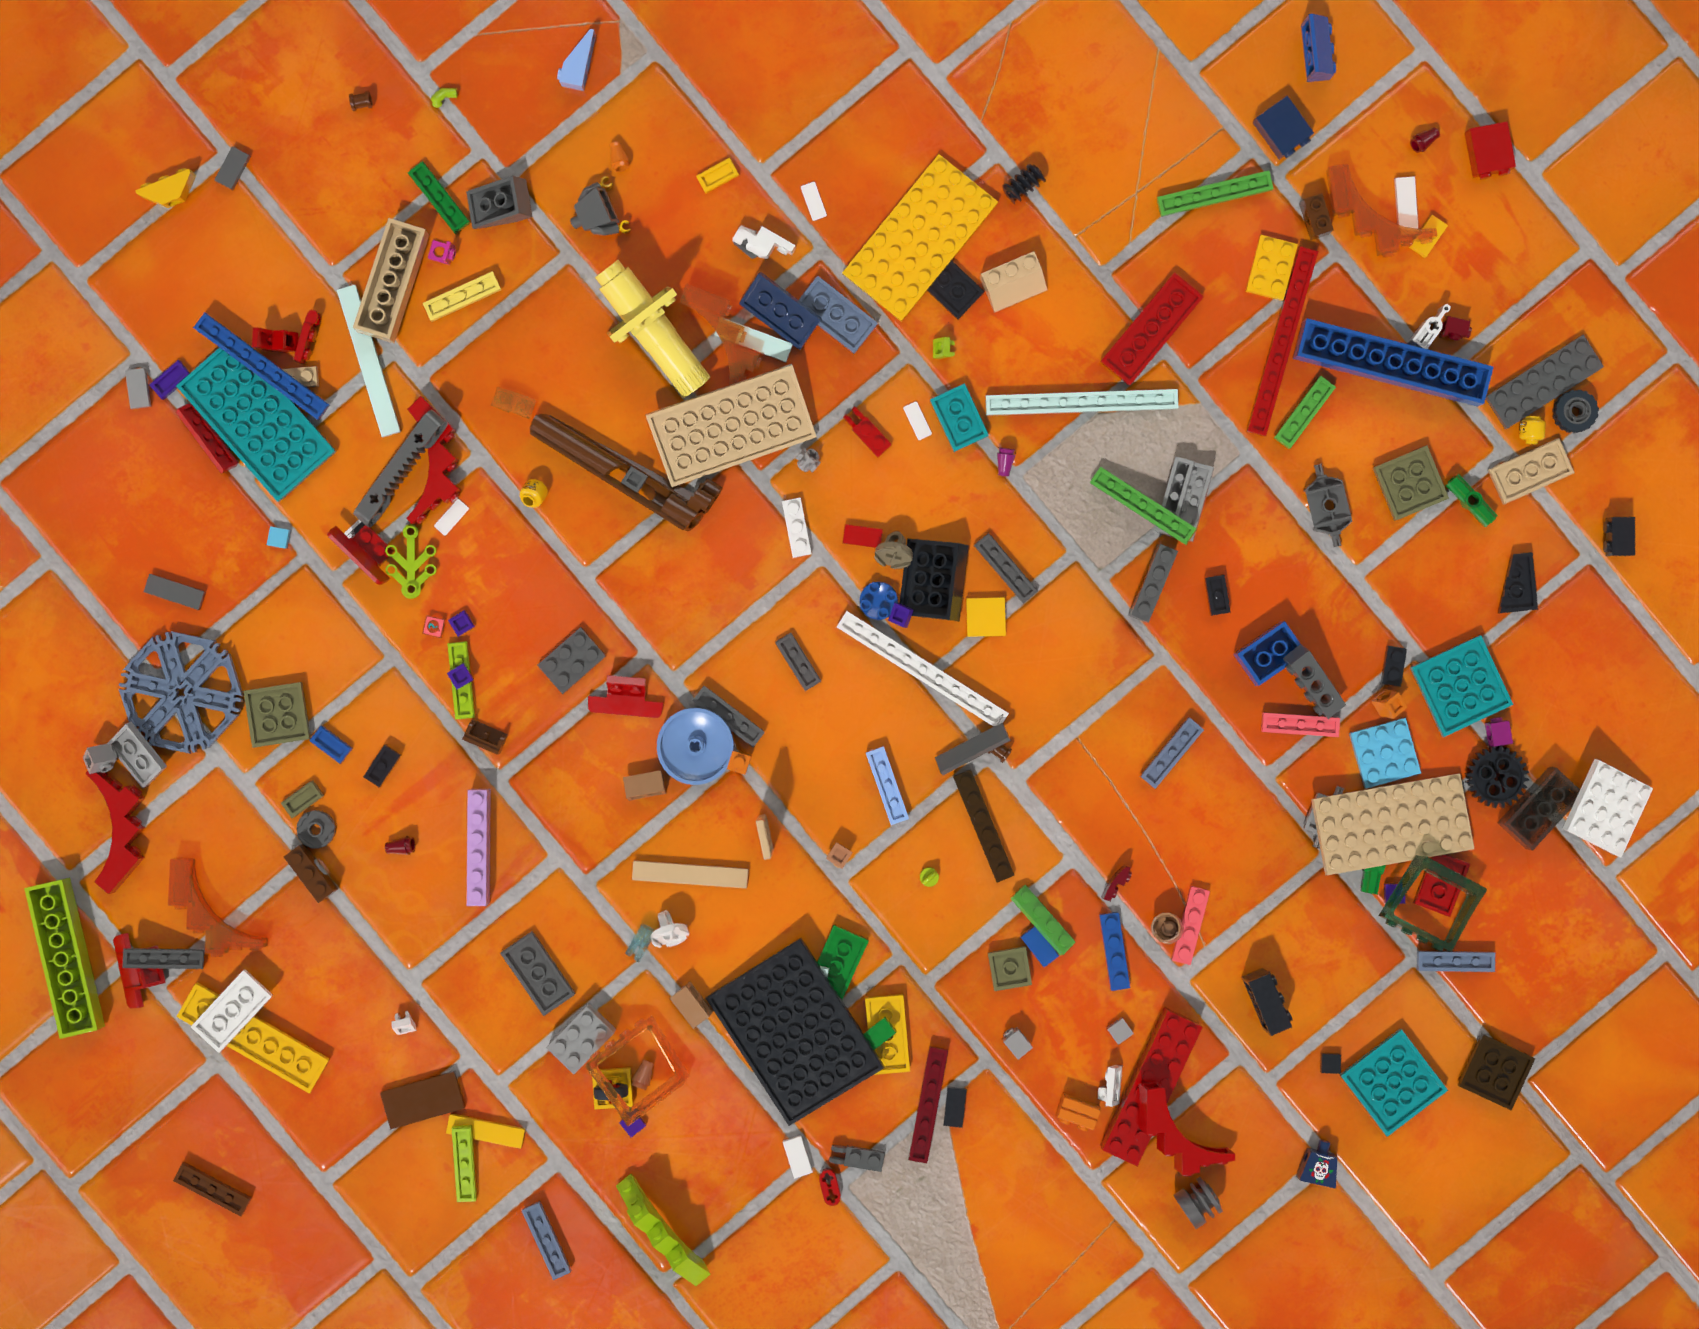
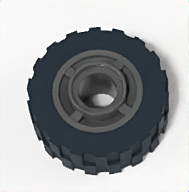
(1587, 411)

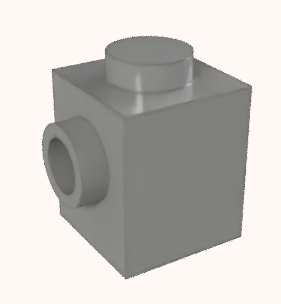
(100, 758)

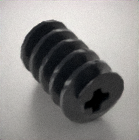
(1023, 182)

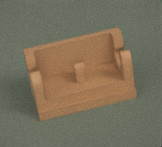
(644, 785)
(691, 1005)

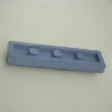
(1171, 752)
(1456, 961)
(546, 1240)

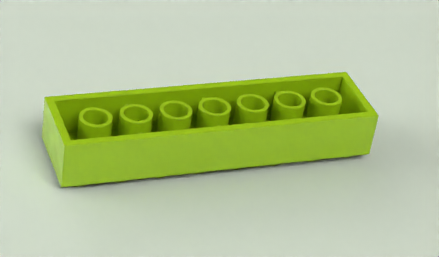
(64, 958)

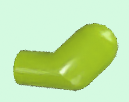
(441, 94)

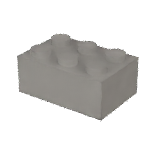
(581, 1038)

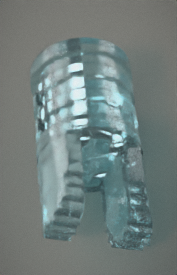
(642, 940)

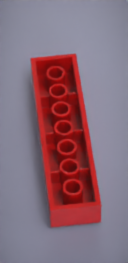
(1161, 1063)

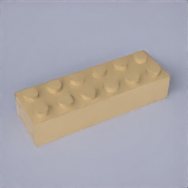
(391, 280)

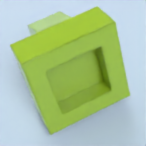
(941, 348)

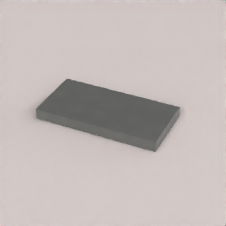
(538, 973)

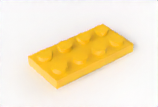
(894, 1050)

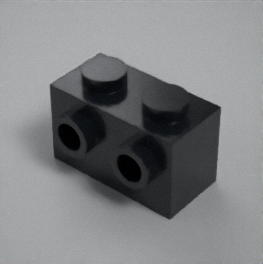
(1619, 536)

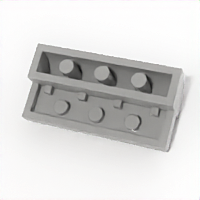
(1187, 491)

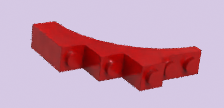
(441, 461)
(125, 829)
(1156, 1121)

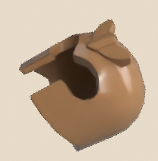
(1167, 928)

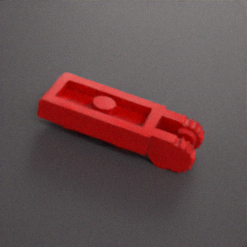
(307, 336)
(868, 433)

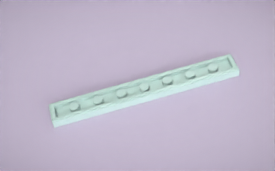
(369, 365)

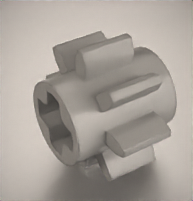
(808, 460)

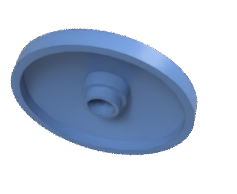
(695, 746)

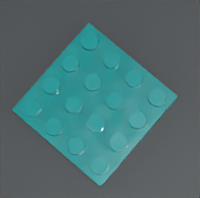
(1461, 686)
(1393, 1082)

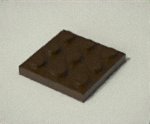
(1496, 1071)

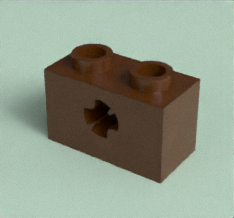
(1316, 216)

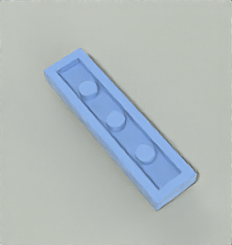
(887, 785)

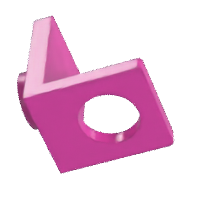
(448, 255)

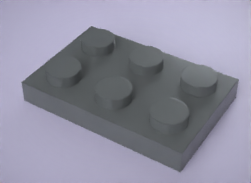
(571, 660)

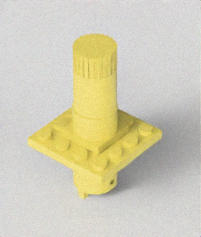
(650, 326)

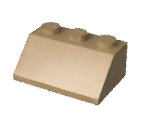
(1013, 281)

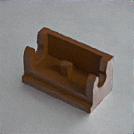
(485, 737)

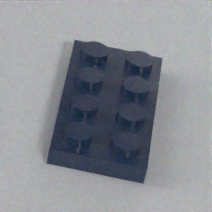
(780, 310)

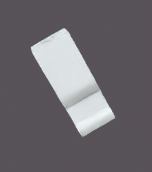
(1424, 336)

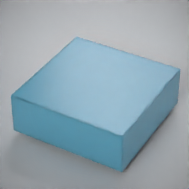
(278, 537)

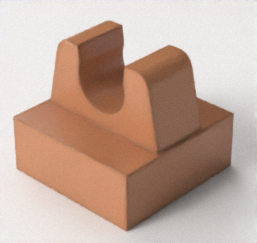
(839, 855)

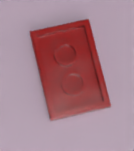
(1437, 894)

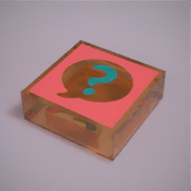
(434, 626)

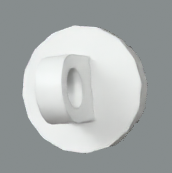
(668, 933)

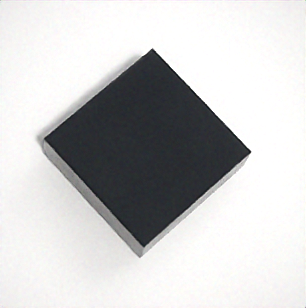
(1330, 1063)

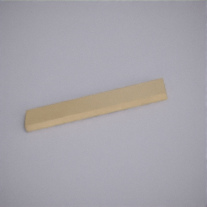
(690, 874)

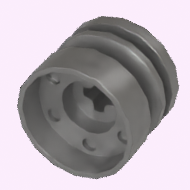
(1198, 1202)

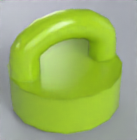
(929, 877)

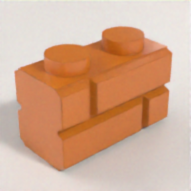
(1078, 1112)

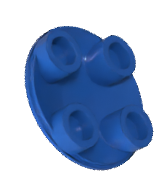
(878, 600)

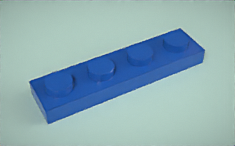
(1114, 951)

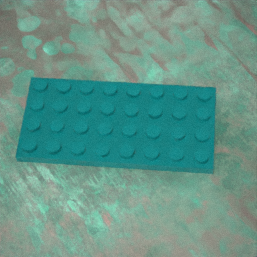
(256, 423)

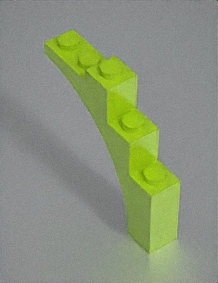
(661, 1236)

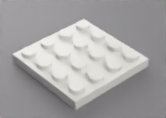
(1607, 808)

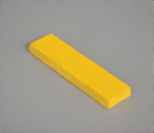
(489, 1131)

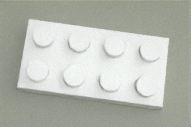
(232, 1011)

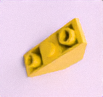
(169, 189)

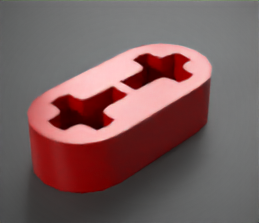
(825, 1187)

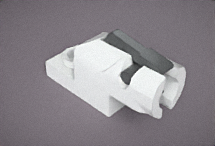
(761, 244)

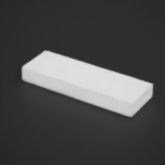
(1406, 202)

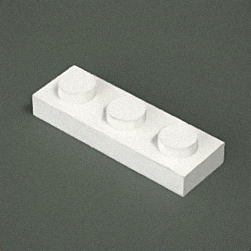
(796, 527)

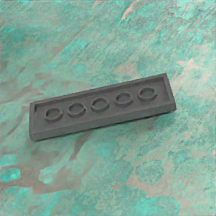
(1544, 382)

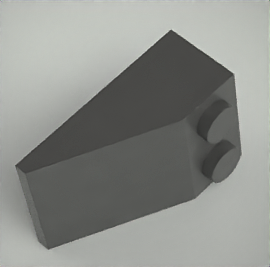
(499, 203)

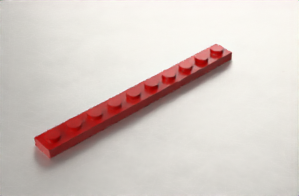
(1282, 341)

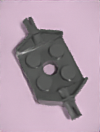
(1327, 521)

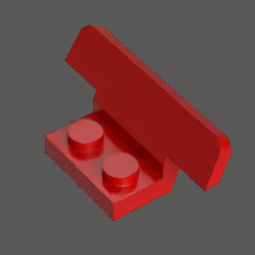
(365, 550)
(625, 697)
(135, 978)

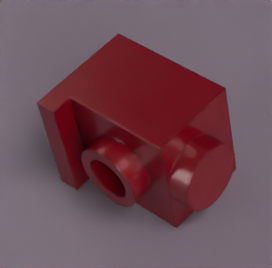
(1455, 328)

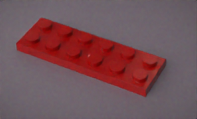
(1152, 329)

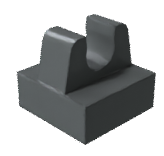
(634, 479)

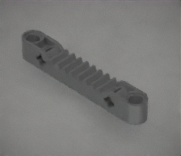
(369, 508)

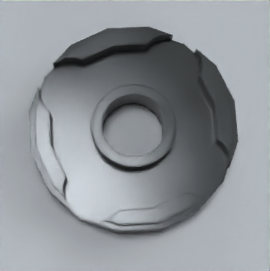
(326, 824)

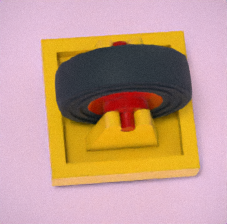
(621, 1081)

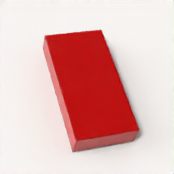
(862, 536)

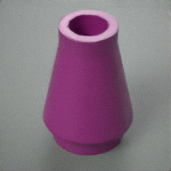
(1005, 461)

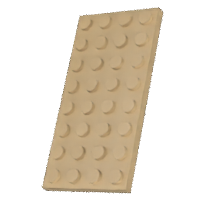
(731, 425)
(1392, 824)

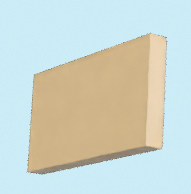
(1531, 471)
(764, 836)

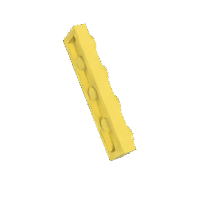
(462, 296)

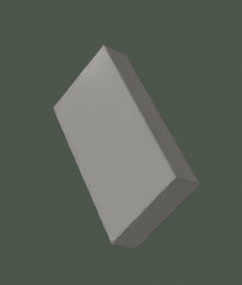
(138, 388)

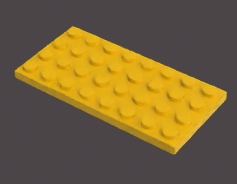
(920, 237)

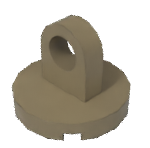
(894, 553)

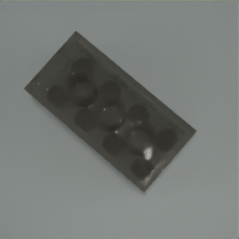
(1540, 808)

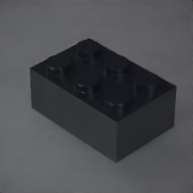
(1267, 1001)

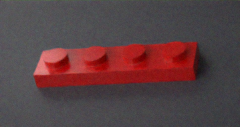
(207, 438)

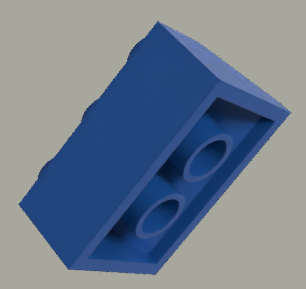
(1318, 48)

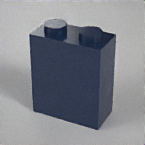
(1283, 128)

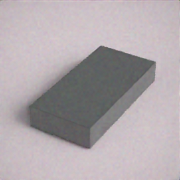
(232, 168)

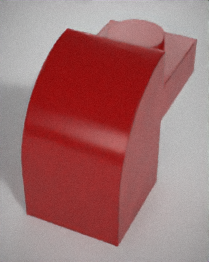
(274, 340)

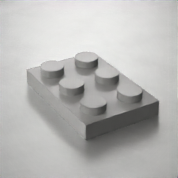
(137, 755)

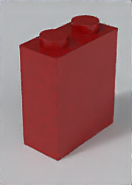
(1490, 150)

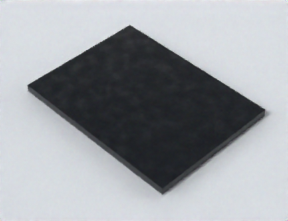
(795, 1032)

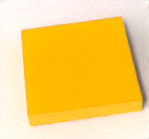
(985, 617)

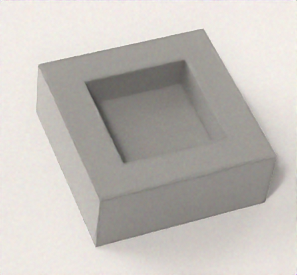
(1120, 1030)

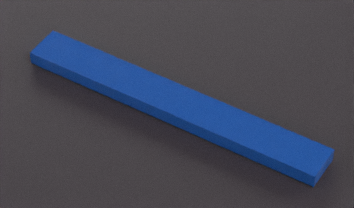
(261, 366)

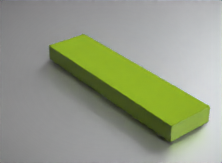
(462, 697)
(464, 1163)

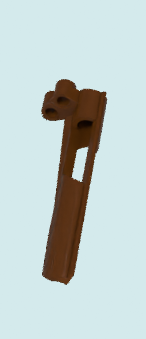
(671, 503)

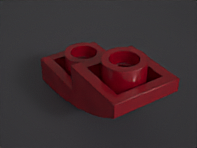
(1120, 877)

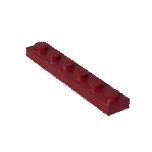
(928, 1104)

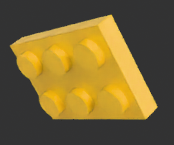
(1271, 267)

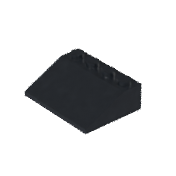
(935, 579)

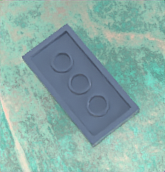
(838, 314)

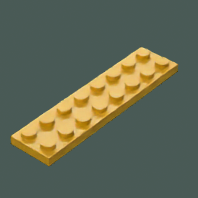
(263, 1043)

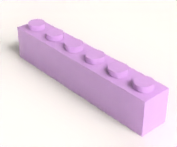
(478, 847)

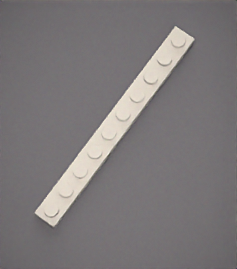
(922, 669)

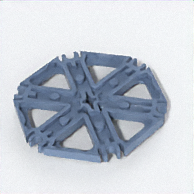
(169, 705)

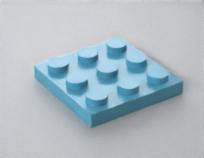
(1385, 753)

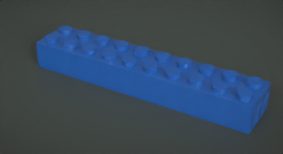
(1393, 362)

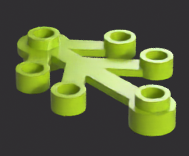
(410, 564)

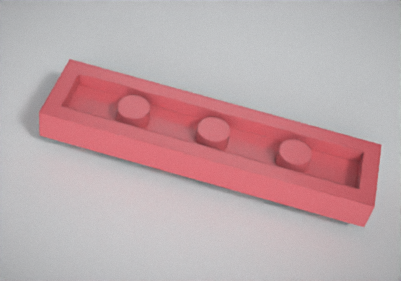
(1300, 724)
(1191, 921)

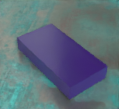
(167, 381)

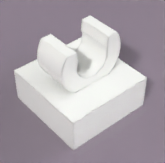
(403, 1026)

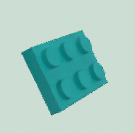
(959, 417)

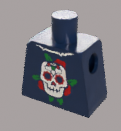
(1319, 1166)

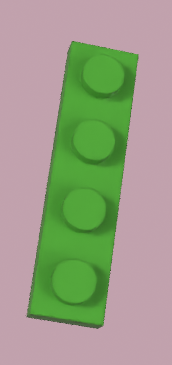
(1304, 412)
(1043, 920)

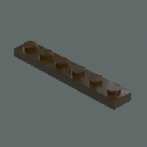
(983, 825)

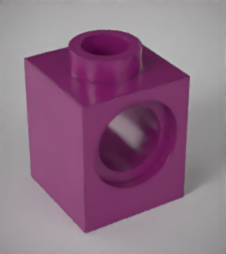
(1498, 732)

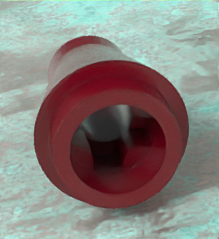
(1423, 140)
(403, 845)

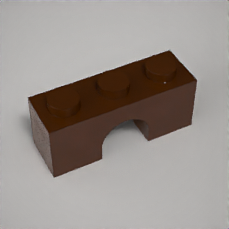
(303, 864)

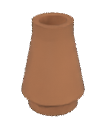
(643, 1075)

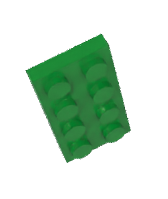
(842, 955)

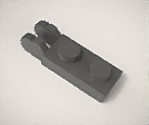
(859, 1157)

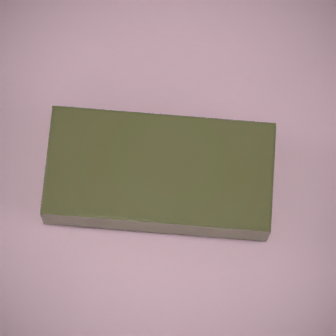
(302, 799)

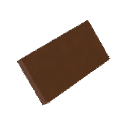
(422, 1100)

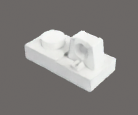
(1111, 1093)

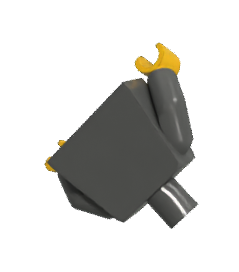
(596, 211)

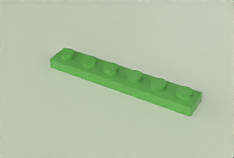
(1215, 193)
(1143, 506)

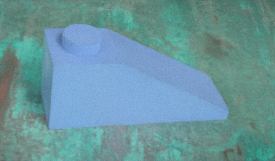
(576, 66)

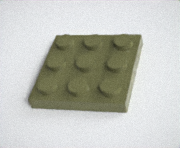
(1410, 483)
(277, 714)

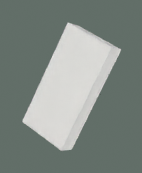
(797, 1156)

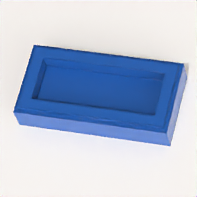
(330, 744)
(1039, 946)

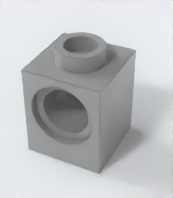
(1016, 1042)

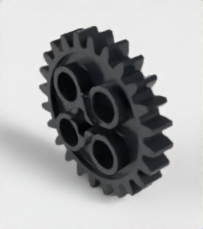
(1512, 768)

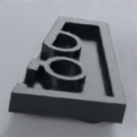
(1520, 585)

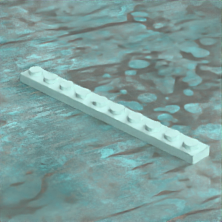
(1081, 402)

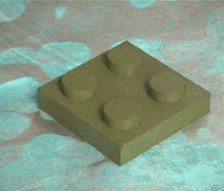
(1009, 968)

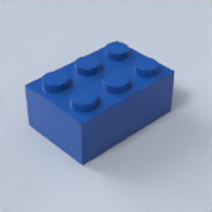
(1265, 654)

